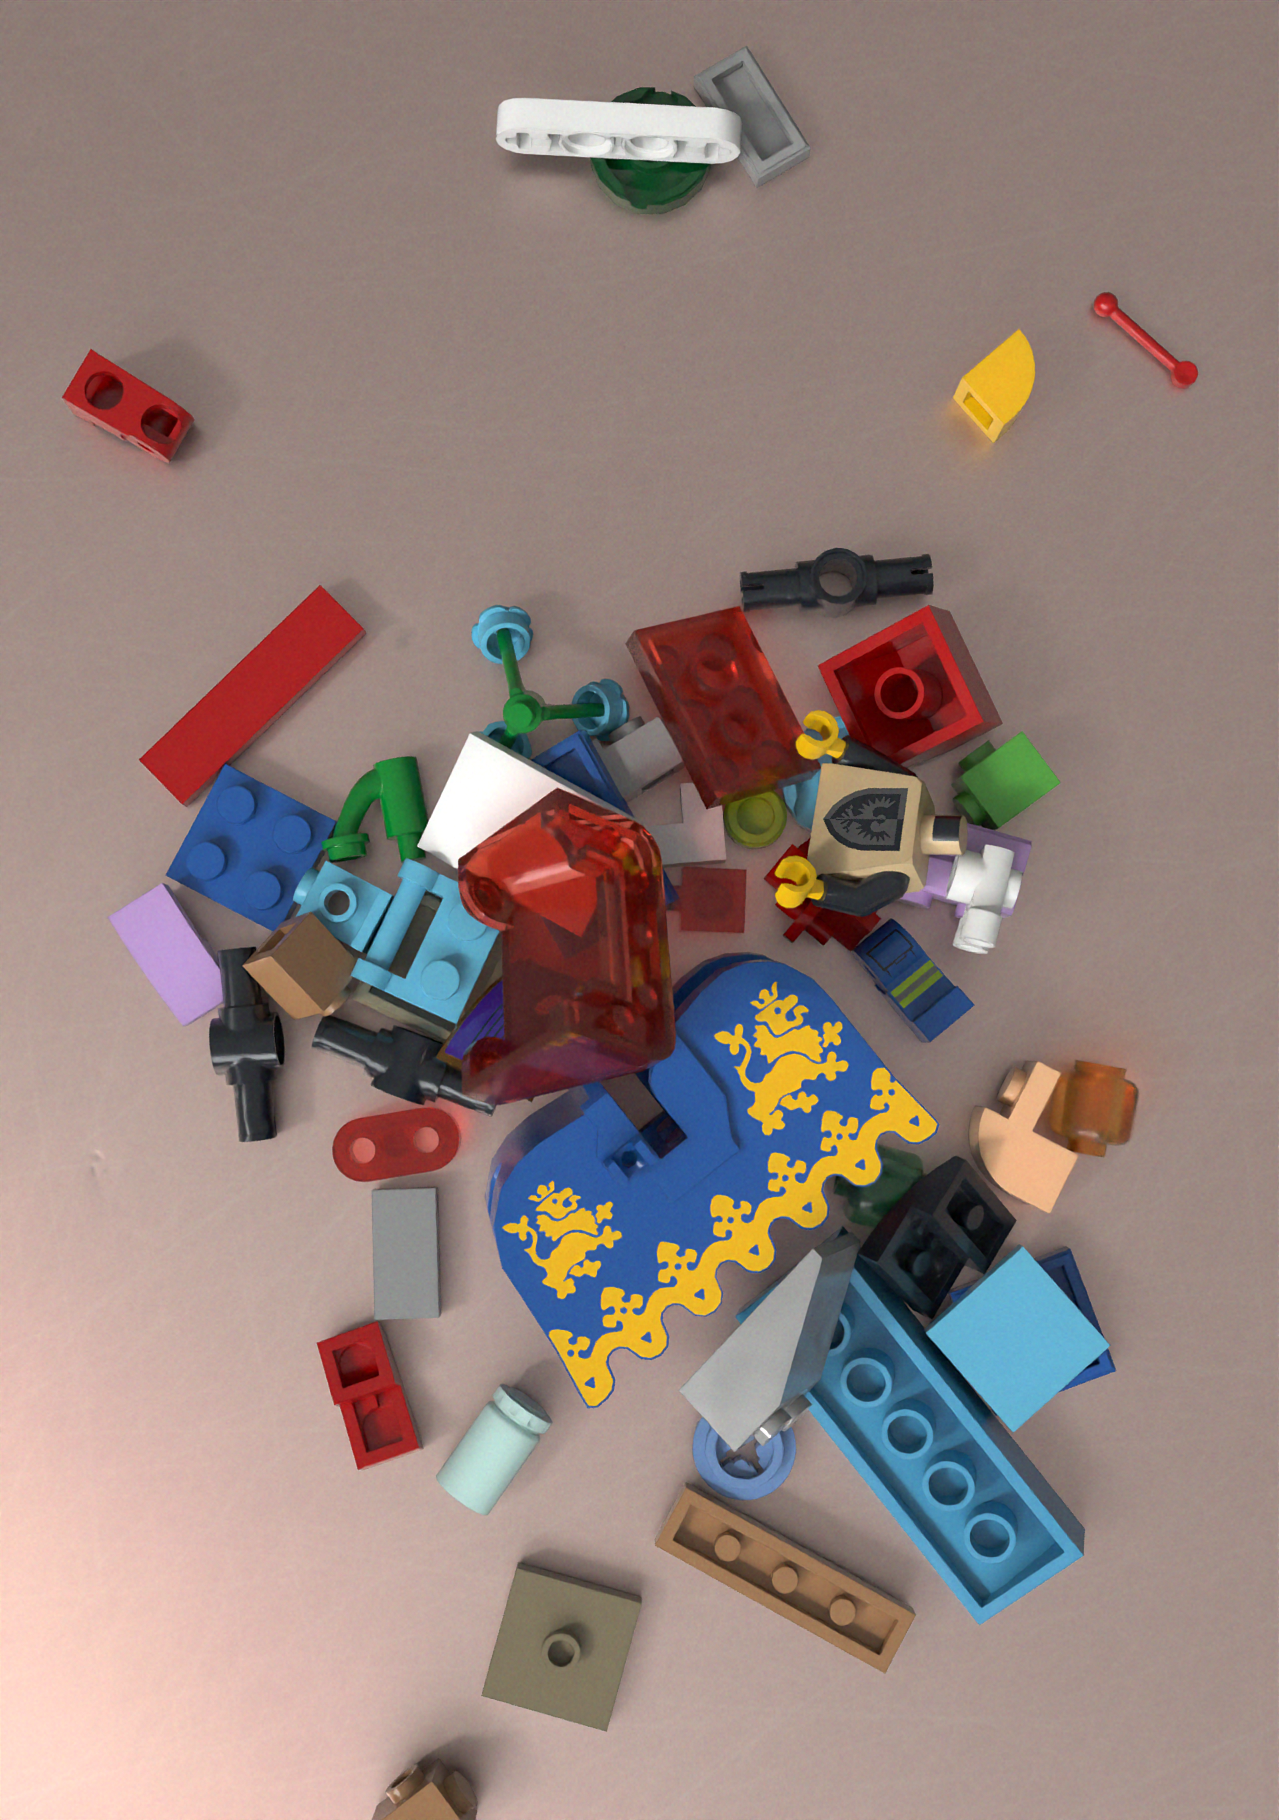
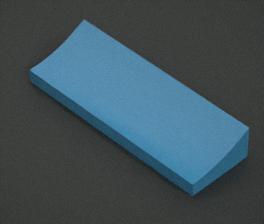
(936, 1452)

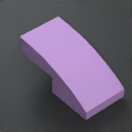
(171, 953)

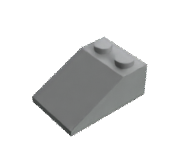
(778, 1353)

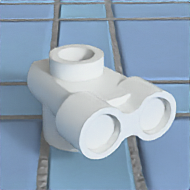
(985, 886)

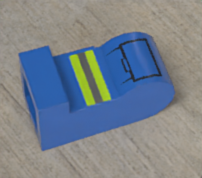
(911, 981)

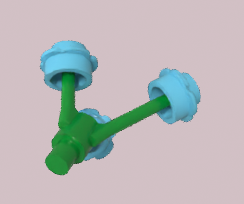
(505, 639)

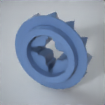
(736, 1476)

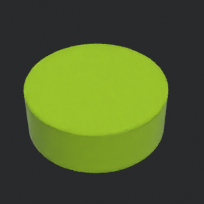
(755, 820)

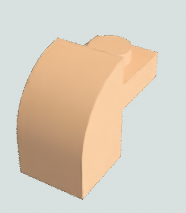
(1010, 1150)

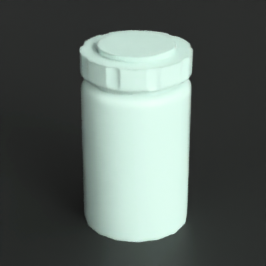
(494, 1449)

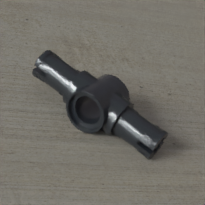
(868, 580)
(247, 1046)
(397, 1062)

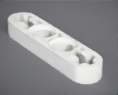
(618, 130)

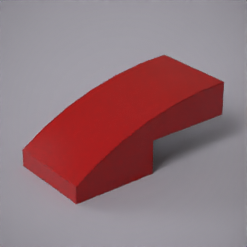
(370, 1395)

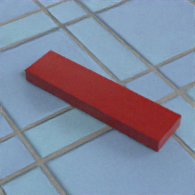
(252, 696)

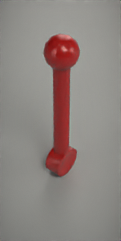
(1182, 373)

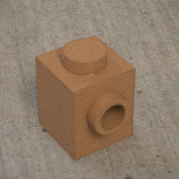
(303, 967)
(428, 1796)

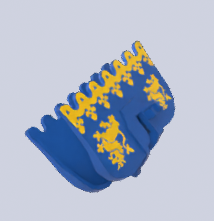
(755, 1118)

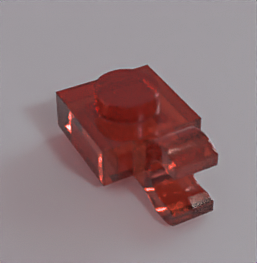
(710, 900)

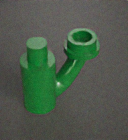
(403, 809)

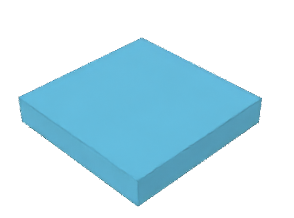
(1016, 1337)

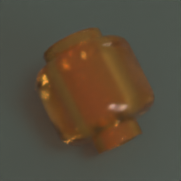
(1093, 1107)

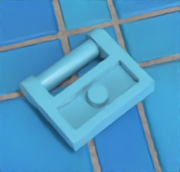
(448, 956)

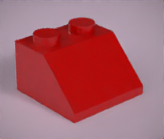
(911, 689)

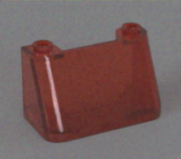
(579, 950)

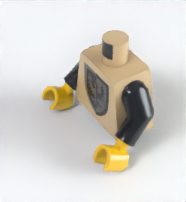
(867, 829)

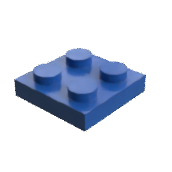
(251, 848)

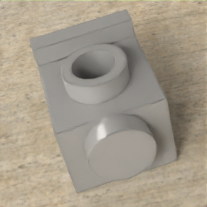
(640, 756)

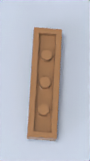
(785, 1577)

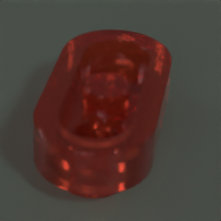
(396, 1144)

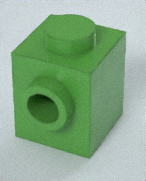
(1001, 782)

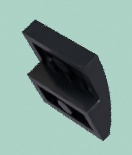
(936, 1231)

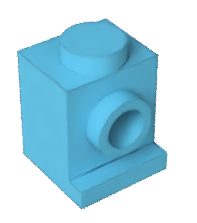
(366, 909)

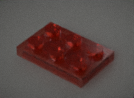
(721, 705)

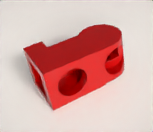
(127, 407)

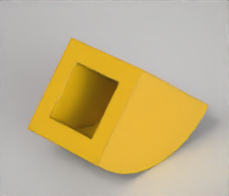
(998, 386)

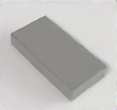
(769, 134)
(406, 1253)

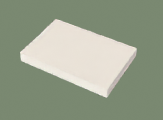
(487, 792)

